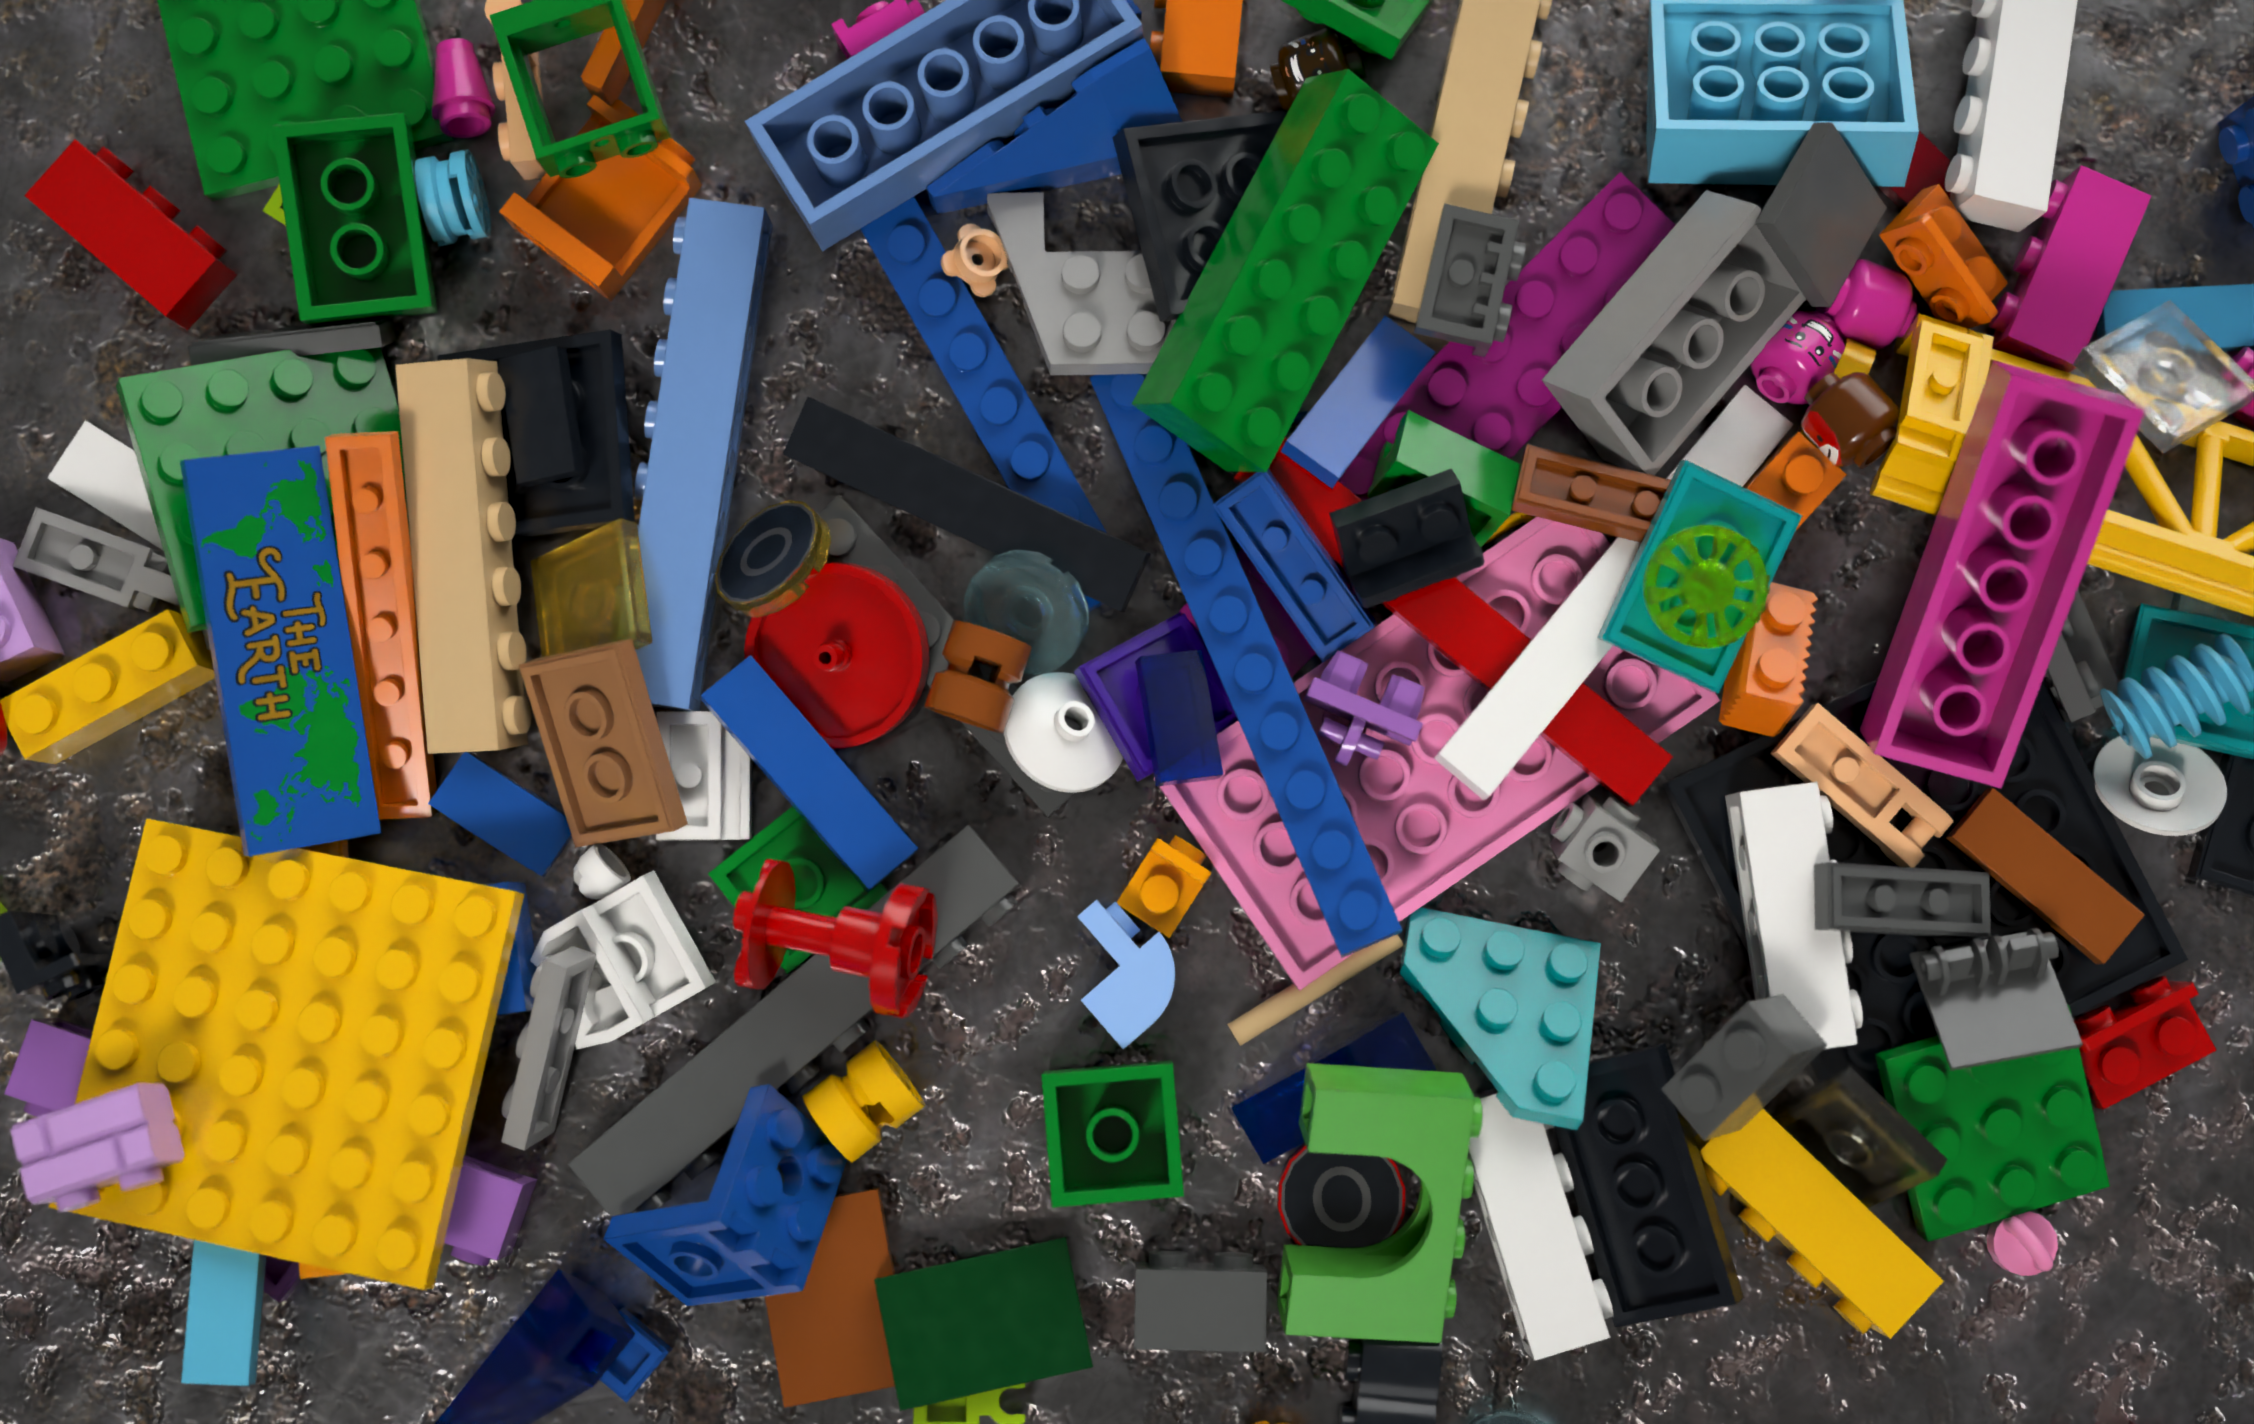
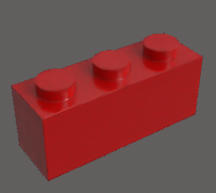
(133, 232)

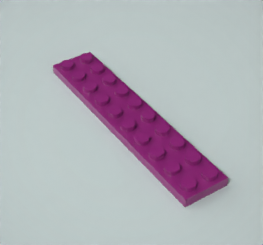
(1502, 395)

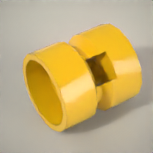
(863, 1101)

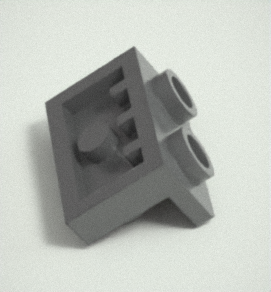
(1468, 278)
(2079, 666)

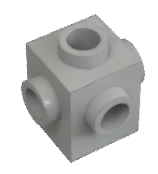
(1601, 846)

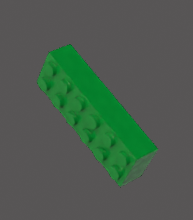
(1286, 272)

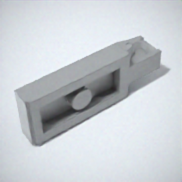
(95, 562)

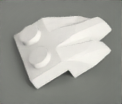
(640, 963)

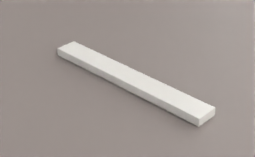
(1568, 644)

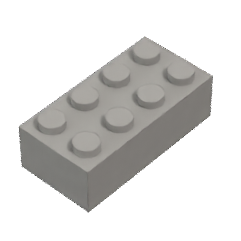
(1675, 335)

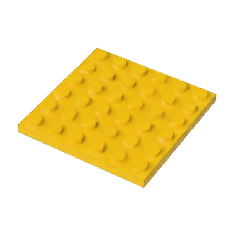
(312, 1046)

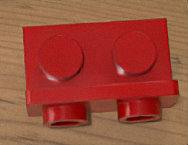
(2141, 1040)

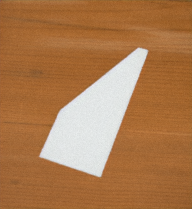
(108, 479)

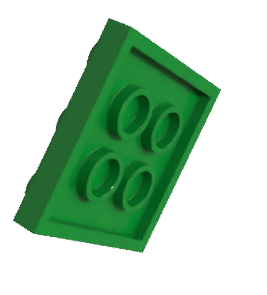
(2010, 1130)

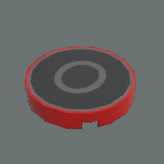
(1340, 1199)

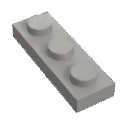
(547, 1047)

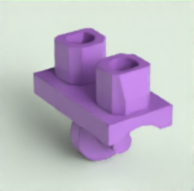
(1392, 717)

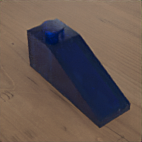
(1273, 1112)

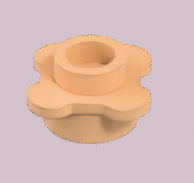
(985, 245)

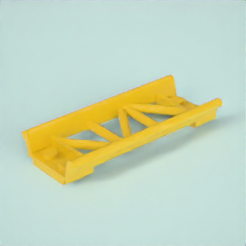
(2182, 556)

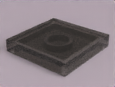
(1860, 1138)

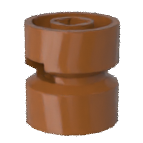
(972, 698)

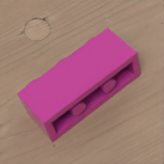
(2068, 269)

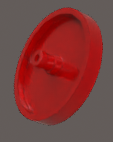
(845, 653)

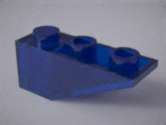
(545, 1358)

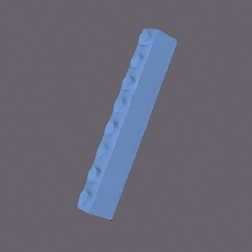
(696, 437)

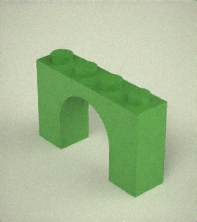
(1403, 1283)

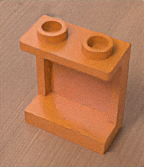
(611, 216)

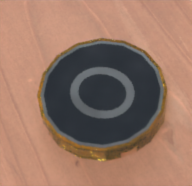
(772, 557)

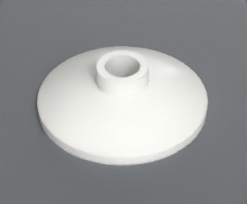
(1048, 747)
(2164, 795)

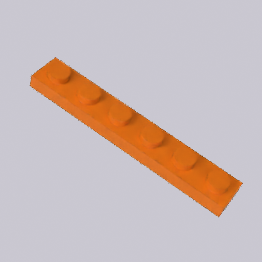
(382, 616)

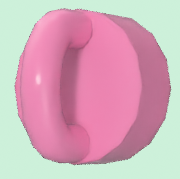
(2023, 1244)

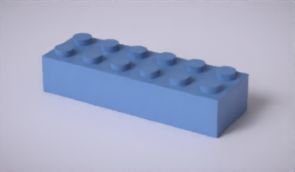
(928, 101)

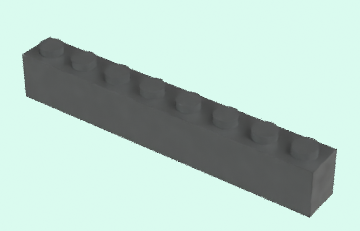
(777, 1043)

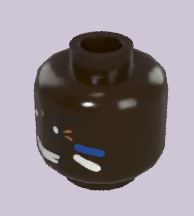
(1312, 56)

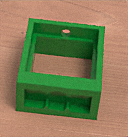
(555, 22)

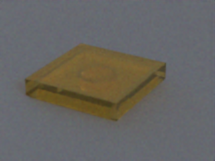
(592, 591)

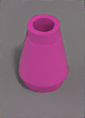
(460, 91)

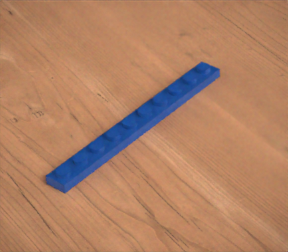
(1251, 671)

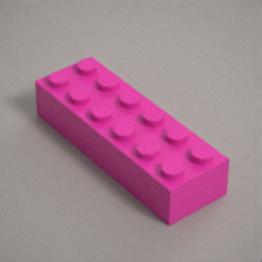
(1999, 573)

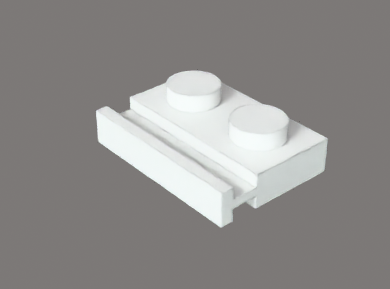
(710, 777)

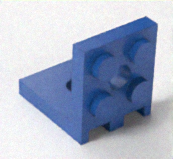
(752, 1230)

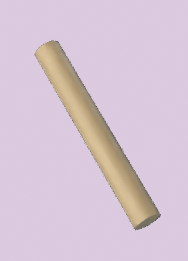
(1291, 999)

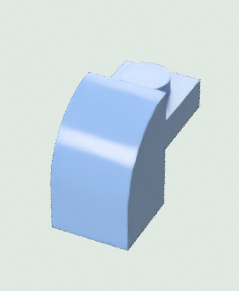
(1142, 984)

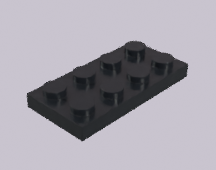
(1646, 1194)

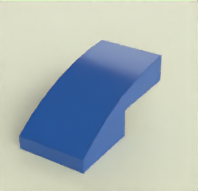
(503, 813)

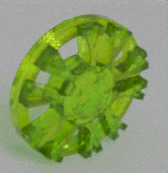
(1706, 586)

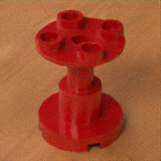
(858, 942)

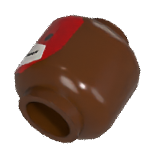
(1850, 419)

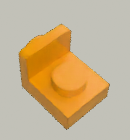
(1165, 884)

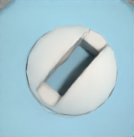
(600, 872)

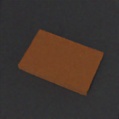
(832, 1331)

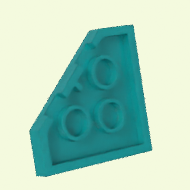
(1512, 1005)

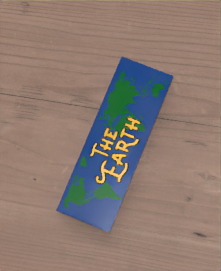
(280, 648)

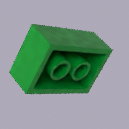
(354, 219)

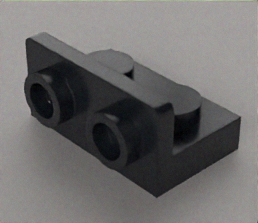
(1406, 539)
(46, 957)

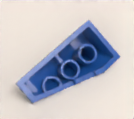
(1068, 142)

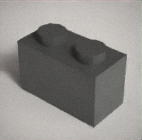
(1743, 1066)
(1200, 1303)

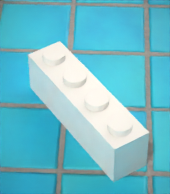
(2011, 111)
(1775, 847)
(1534, 1233)

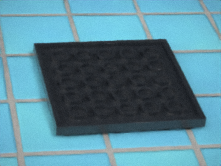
(2043, 781)

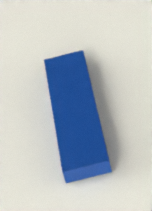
(809, 773)

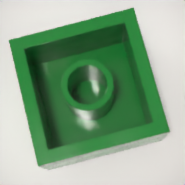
(1112, 1133)

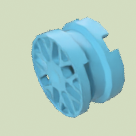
(452, 197)

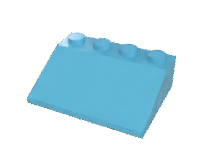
(1750, 77)

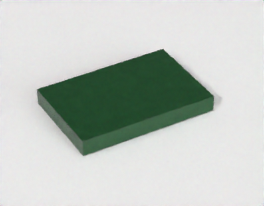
(982, 1323)

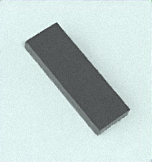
(301, 340)
(1901, 900)

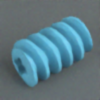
(2181, 694)

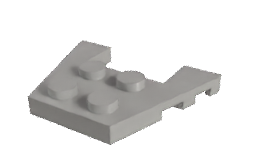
(1084, 306)

